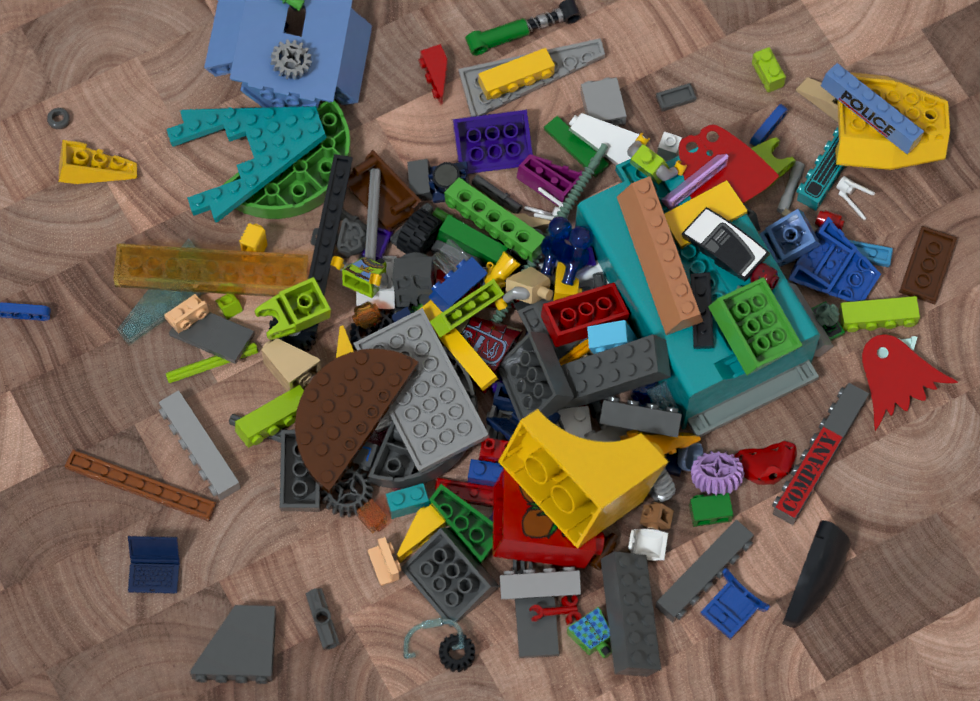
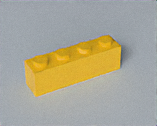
(516, 74)

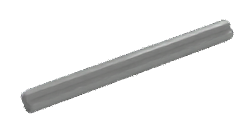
(372, 216)

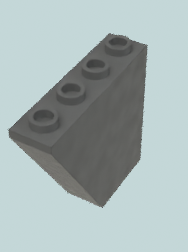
(240, 648)

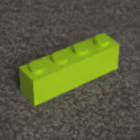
(466, 308)
(879, 314)
(269, 418)

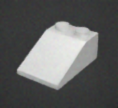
(383, 298)

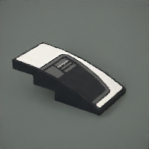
(725, 244)

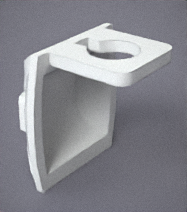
(648, 543)

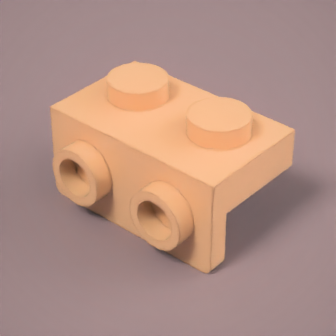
(383, 562)

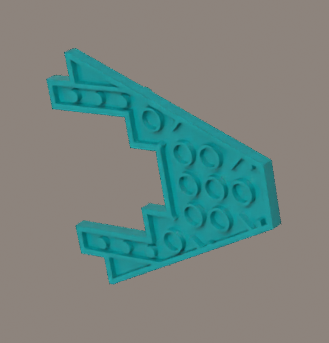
(276, 140)

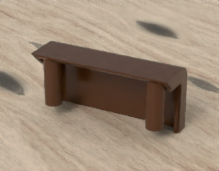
(396, 199)

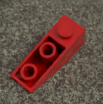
(435, 65)

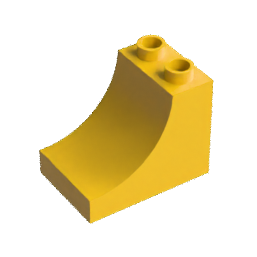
(580, 480)

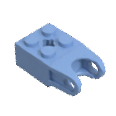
(779, 235)

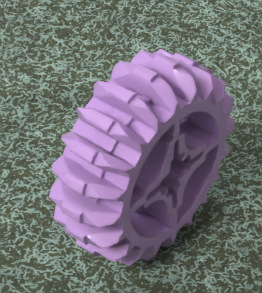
(717, 473)

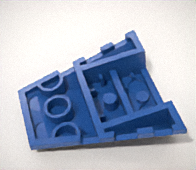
(835, 267)

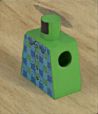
(591, 633)

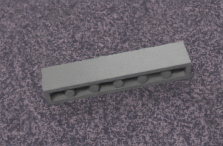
(199, 445)

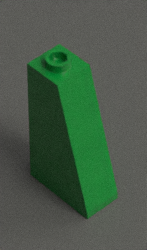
(471, 240)

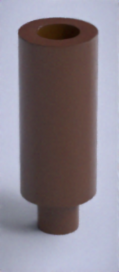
(609, 545)

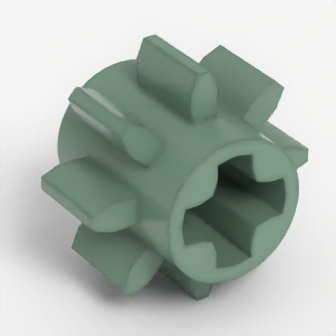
(827, 314)

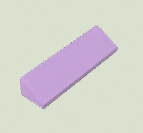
(695, 181)

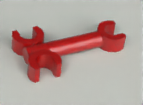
(568, 608)

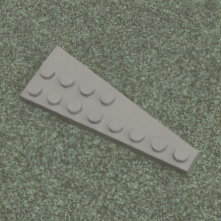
(566, 61)

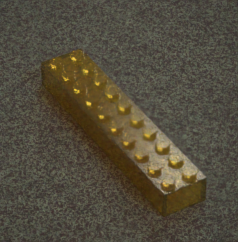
(207, 270)

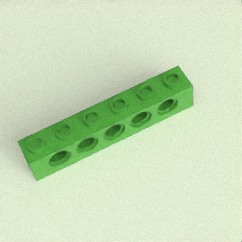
(492, 211)

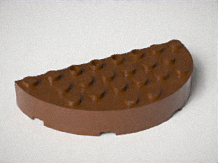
(345, 408)

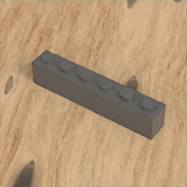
(705, 571)

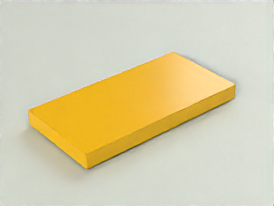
(719, 199)

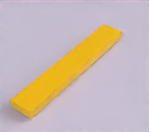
(463, 351)

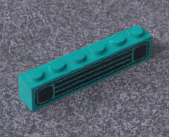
(821, 177)

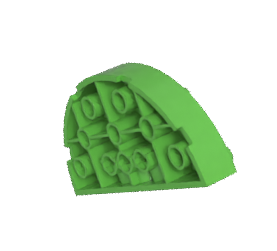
(306, 181)

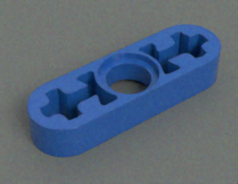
(769, 125)
(24, 311)

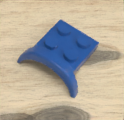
(732, 606)

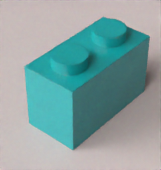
(407, 500)

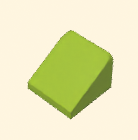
(229, 305)

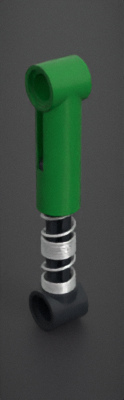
(480, 41)

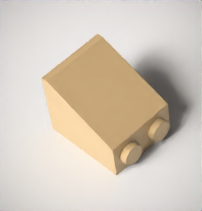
(289, 364)

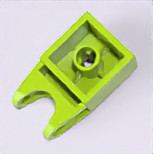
(765, 151)
(289, 310)

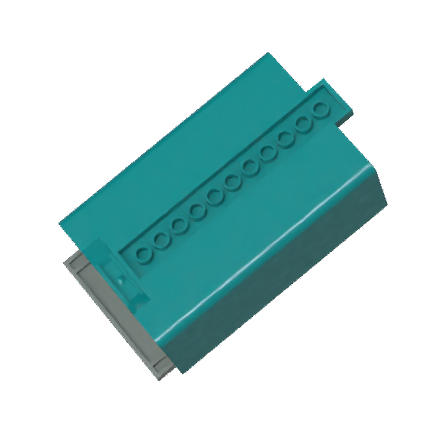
(703, 382)

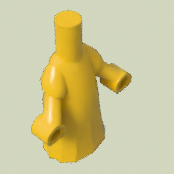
(501, 270)

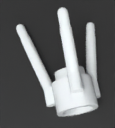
(848, 186)
(544, 214)

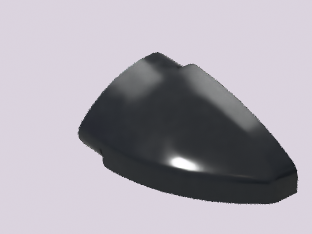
(819, 572)

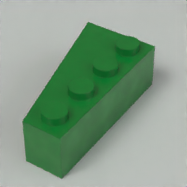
(465, 521)

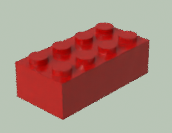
(570, 316)

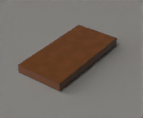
(928, 265)

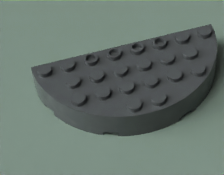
(393, 462)

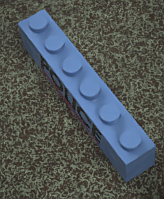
(872, 108)

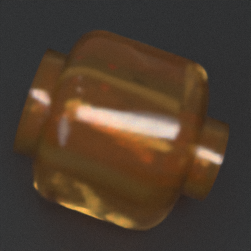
(366, 315)

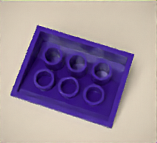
(492, 140)

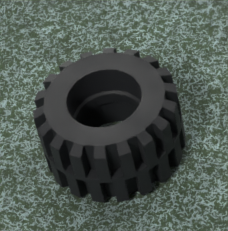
(419, 232)

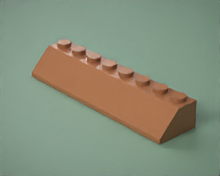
(659, 256)

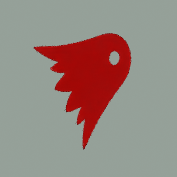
(897, 375)

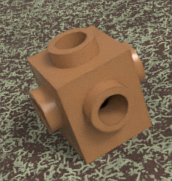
(656, 516)

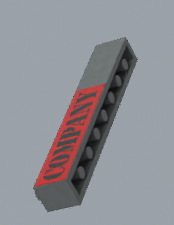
(820, 454)

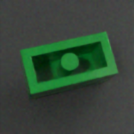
(710, 509)

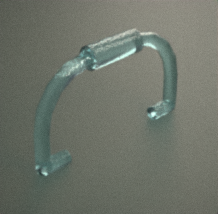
(430, 624)

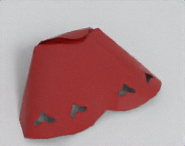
(767, 462)

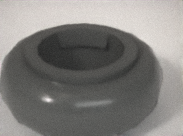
(55, 112)

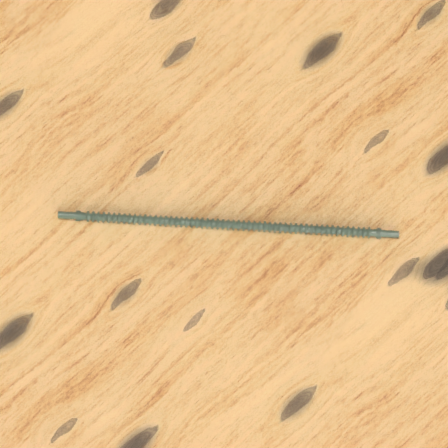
(594, 162)

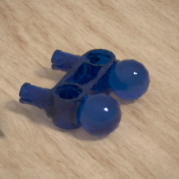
(571, 252)

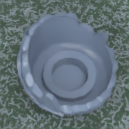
(688, 455)

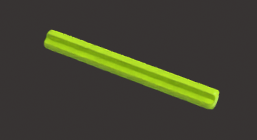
(206, 364)

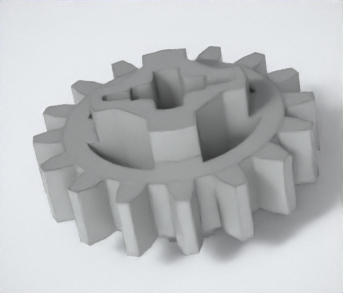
(290, 59)

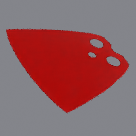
(744, 171)

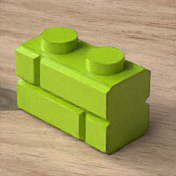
(768, 70)

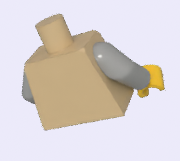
(526, 286)

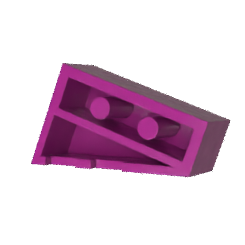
(554, 179)

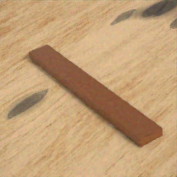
(140, 485)

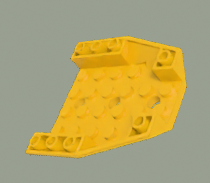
(867, 148)

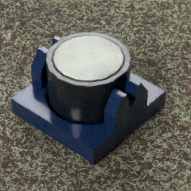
(444, 176)

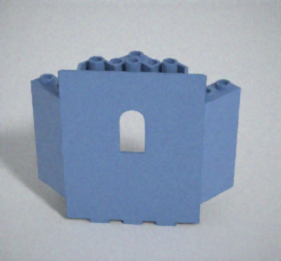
(250, 29)

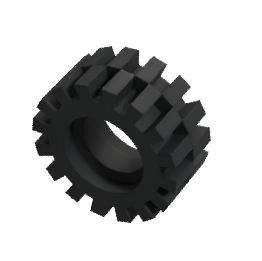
(451, 663)

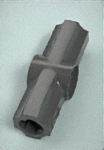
(325, 629)

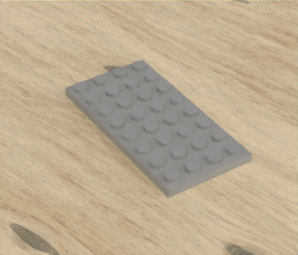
(434, 406)

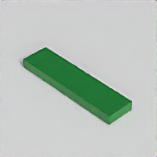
(573, 145)

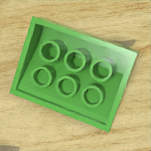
(754, 325)

